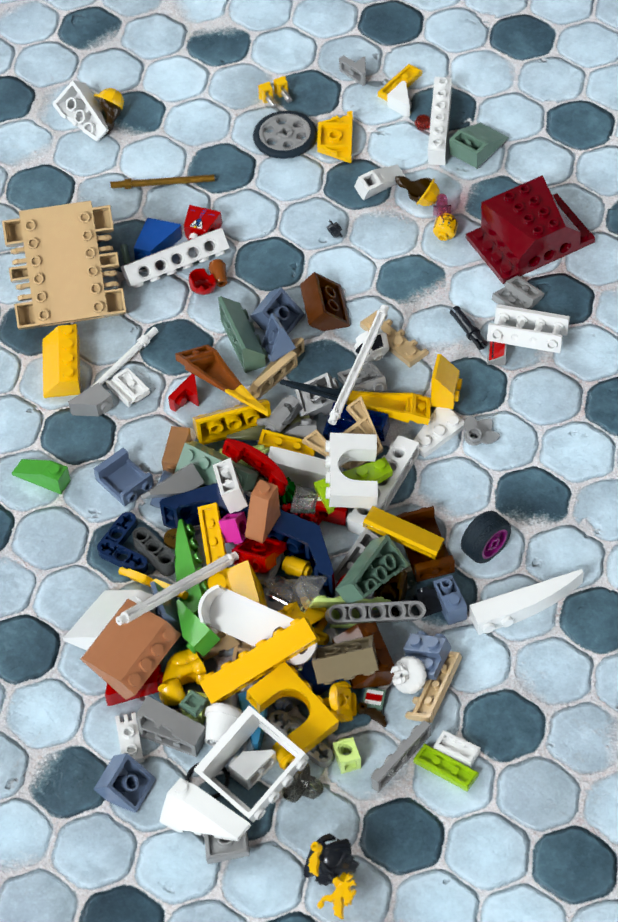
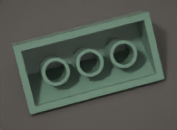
(242, 335)

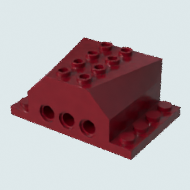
(526, 230)

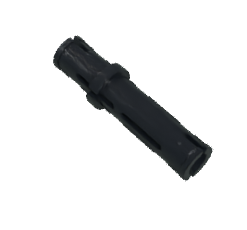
(472, 332)

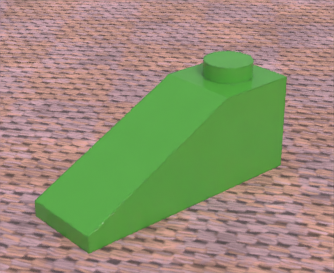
(44, 474)
(197, 634)

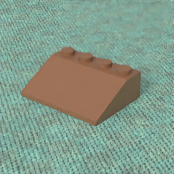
(130, 651)

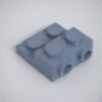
(430, 650)

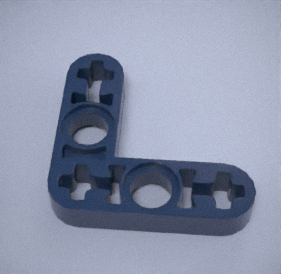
(116, 547)

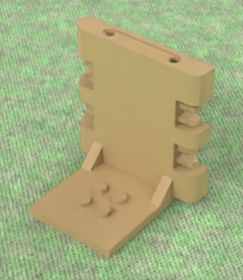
(63, 265)

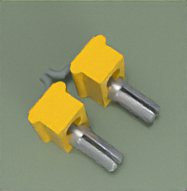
(280, 88)

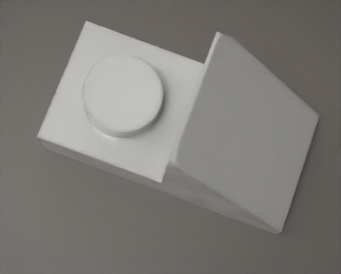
(354, 70)

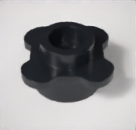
(334, 229)

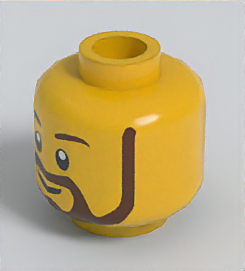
(445, 227)

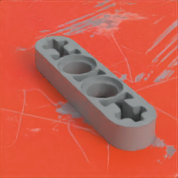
(290, 724)

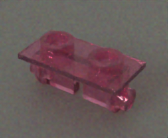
(441, 206)

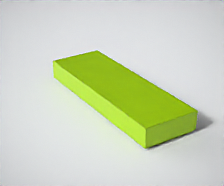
(445, 767)

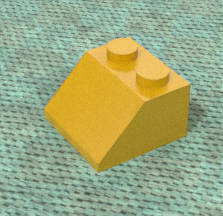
(445, 384)

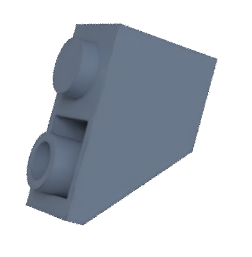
(451, 600)

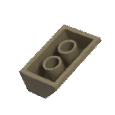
(345, 660)

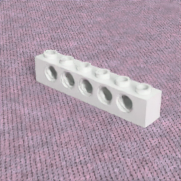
(439, 121)
(215, 237)
(401, 457)

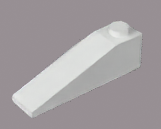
(198, 812)

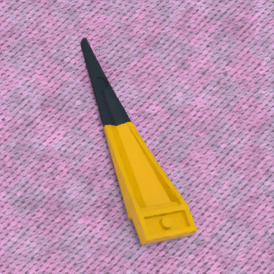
(397, 405)

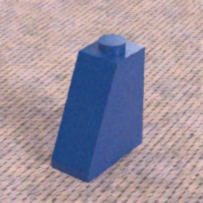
(156, 236)

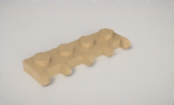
(397, 343)
(434, 691)

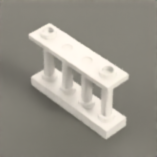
(544, 332)

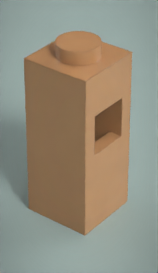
(174, 446)

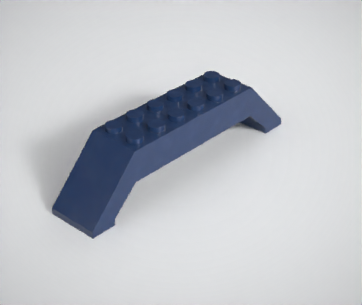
(304, 536)

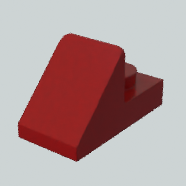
(184, 392)

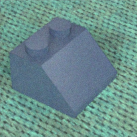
(282, 305)
(125, 782)

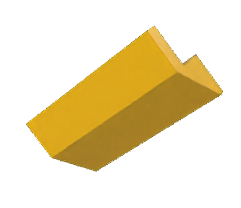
(403, 532)

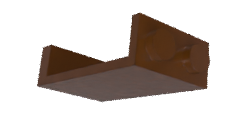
(422, 565)

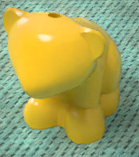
(180, 669)

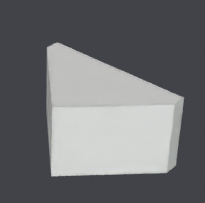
(399, 100)

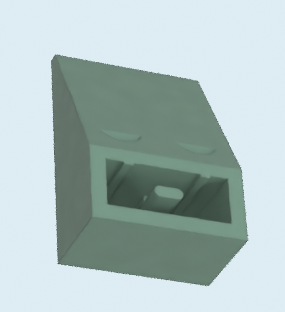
(475, 144)

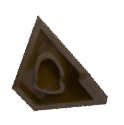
(394, 590)

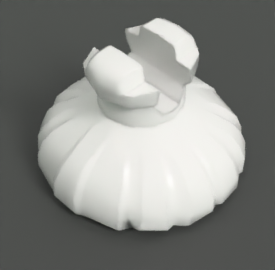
(409, 675)

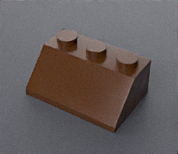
(324, 303)
(383, 675)

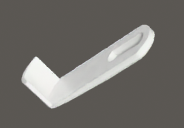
(244, 619)

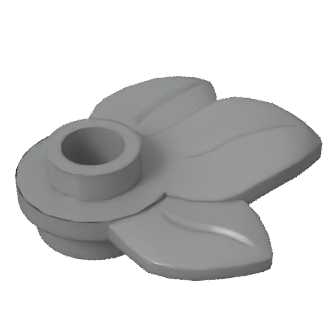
(480, 430)

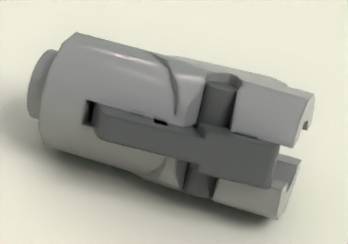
(282, 415)

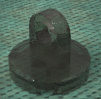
(300, 786)

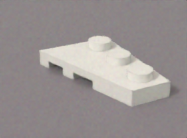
(441, 428)

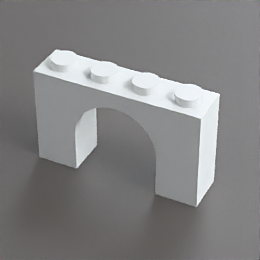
(343, 490)

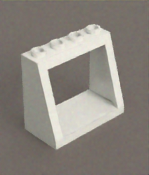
(231, 743)

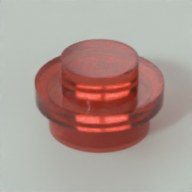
(422, 122)

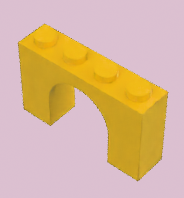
(286, 683)

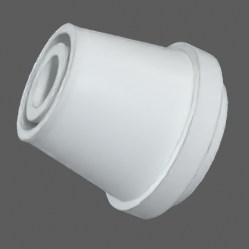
(218, 720)

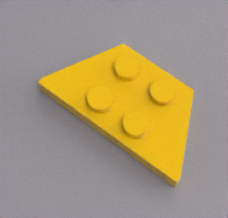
(336, 137)

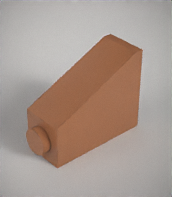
(263, 511)

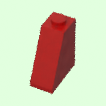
(148, 688)

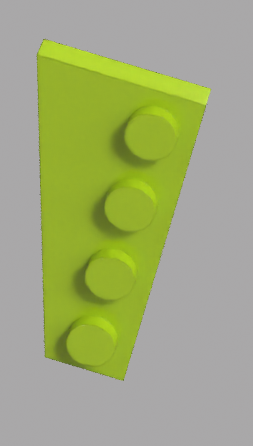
(372, 471)

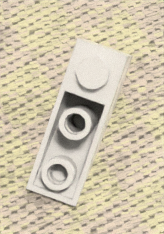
(377, 181)

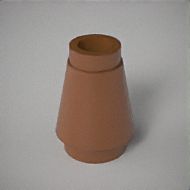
(218, 269)

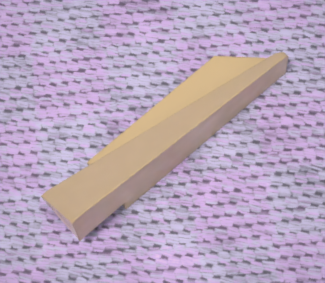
(276, 370)

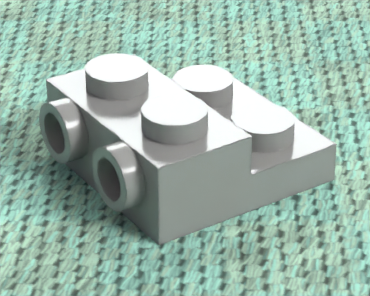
(369, 379)
(316, 404)

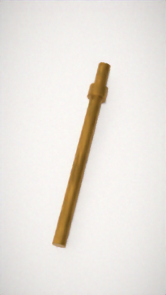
(128, 183)

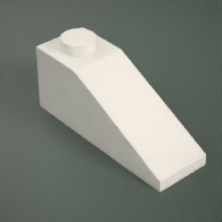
(230, 486)

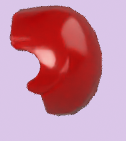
(201, 282)

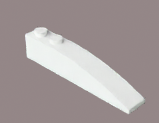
(522, 603)

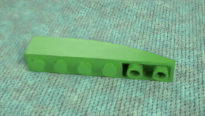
(187, 562)

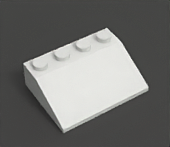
(100, 614)

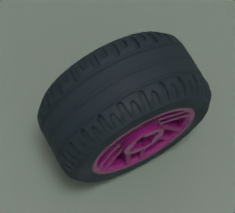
(485, 536)

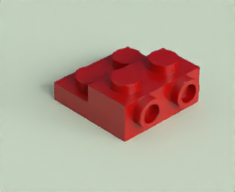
(260, 555)

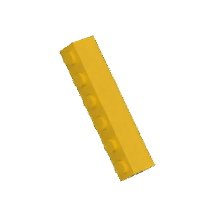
(259, 661)

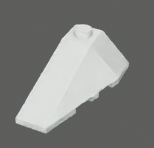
(81, 108)

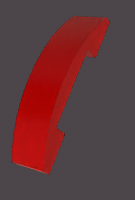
(258, 460)

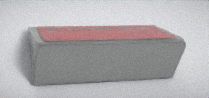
(496, 353)

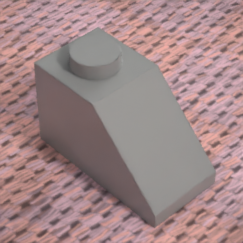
(91, 402)

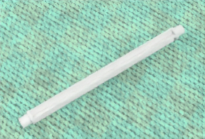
(335, 414)
(176, 588)

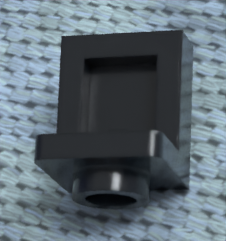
(429, 599)

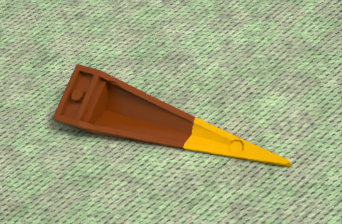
(208, 365)

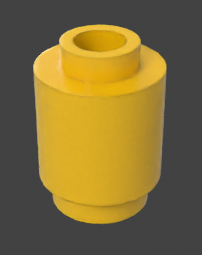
(296, 566)

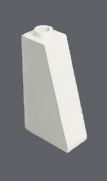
(299, 467)

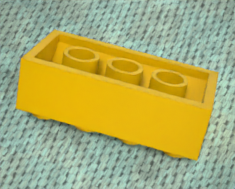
(61, 362)
(218, 424)

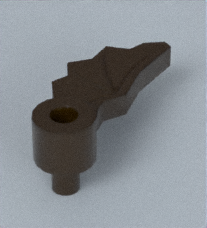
(372, 712)

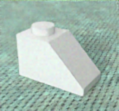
(251, 766)

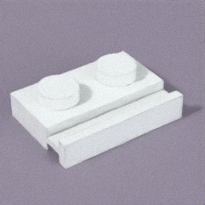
(128, 387)

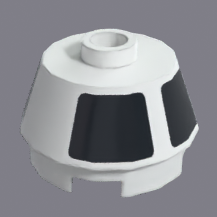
(378, 349)

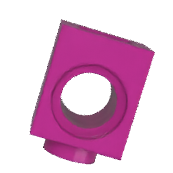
(233, 527)

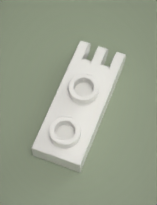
(129, 737)

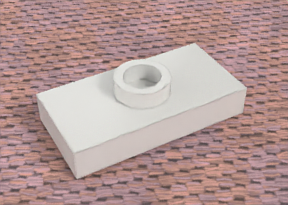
(457, 748)

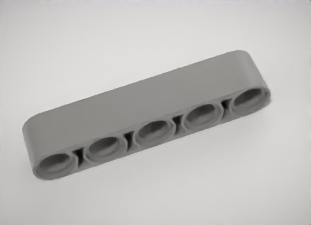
(384, 612)

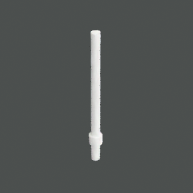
(143, 341)

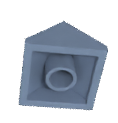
(276, 339)

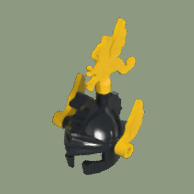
(327, 863)

